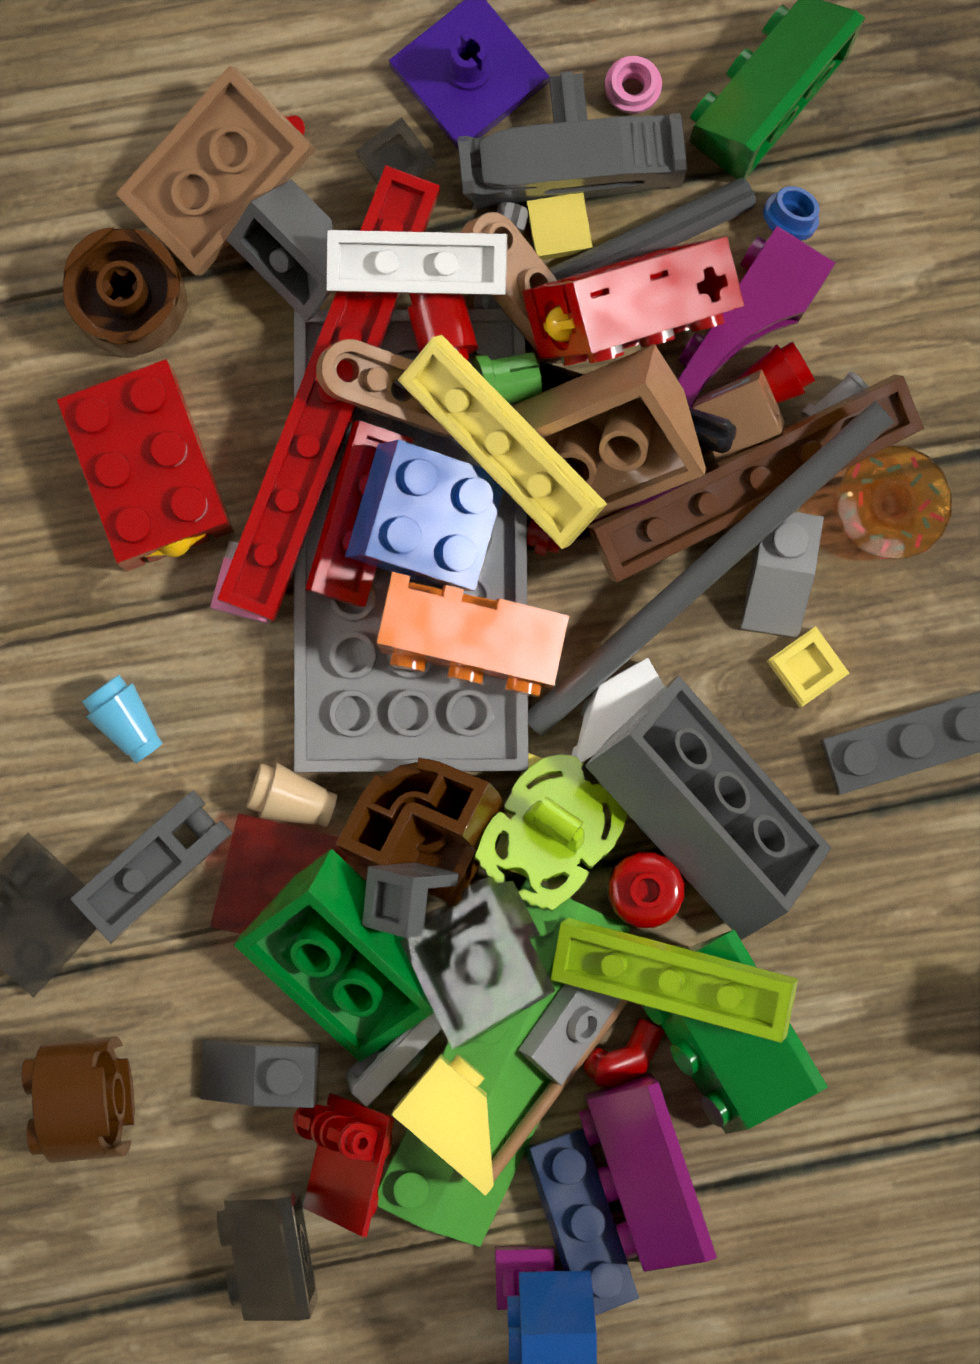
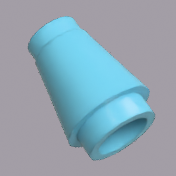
(123, 718)

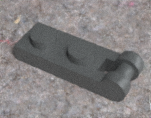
(149, 868)

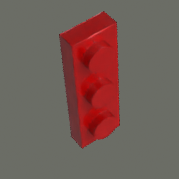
(332, 572)

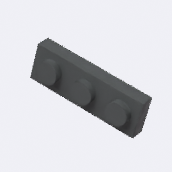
(904, 744)

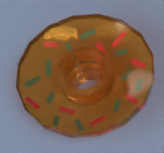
(921, 493)

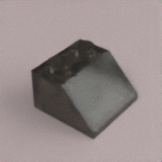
(269, 1253)

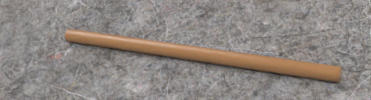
(544, 1103)

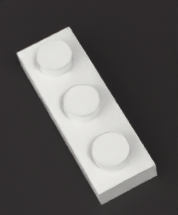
(416, 262)

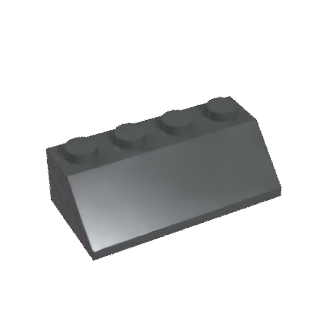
(710, 809)

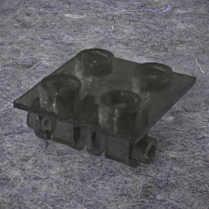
(36, 915)

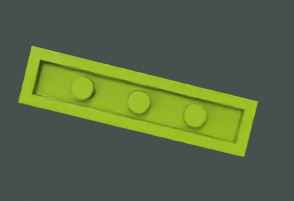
(674, 979)

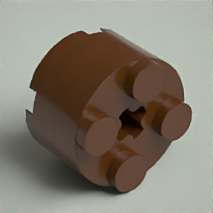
(140, 263)
(79, 1100)

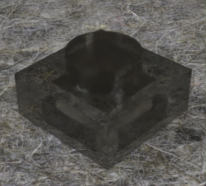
(398, 149)

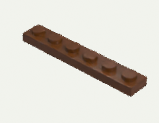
(738, 483)

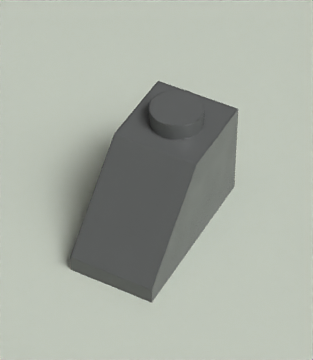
(287, 245)
(260, 1073)

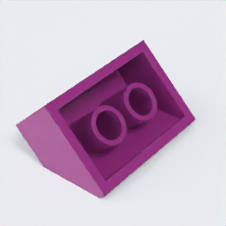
(647, 1175)

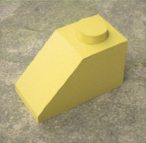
(452, 1118)

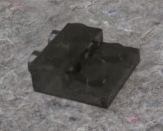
(479, 961)

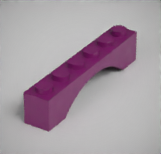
(775, 292)

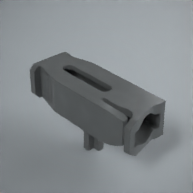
(573, 154)

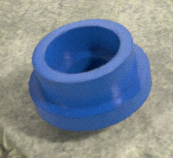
(793, 211)

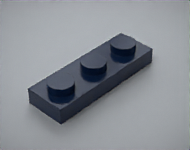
(581, 1216)

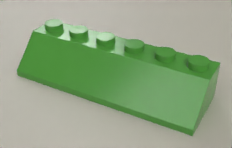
(421, 1183)

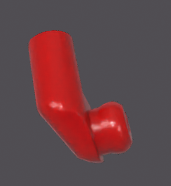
(628, 1062)

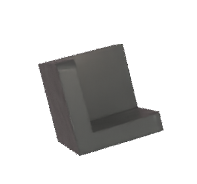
(398, 896)

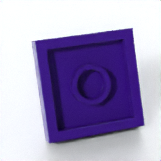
(469, 70)

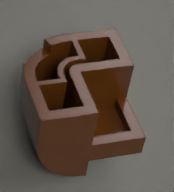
(425, 817)

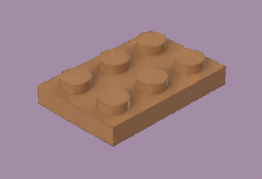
(212, 168)

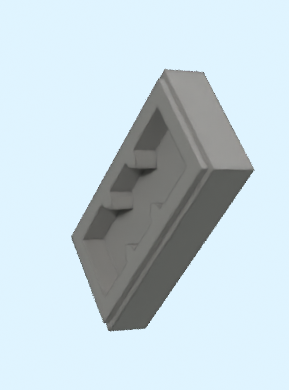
(567, 1030)
(396, 1058)

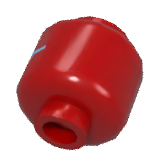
(645, 890)

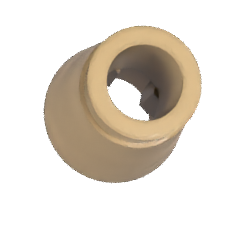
(290, 797)

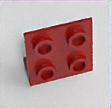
(347, 1160)

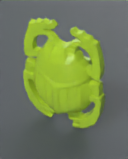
(552, 830)

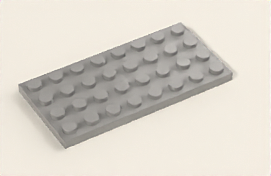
(347, 699)

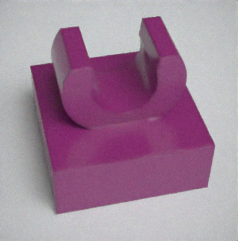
(516, 1259)

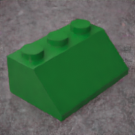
(773, 83)
(330, 964)
(738, 1073)

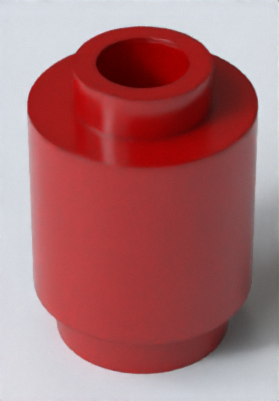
(444, 316)

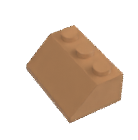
(621, 429)

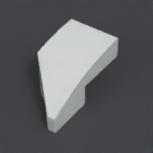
(614, 705)

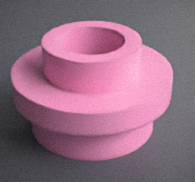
(633, 68)

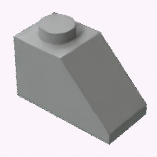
(782, 577)

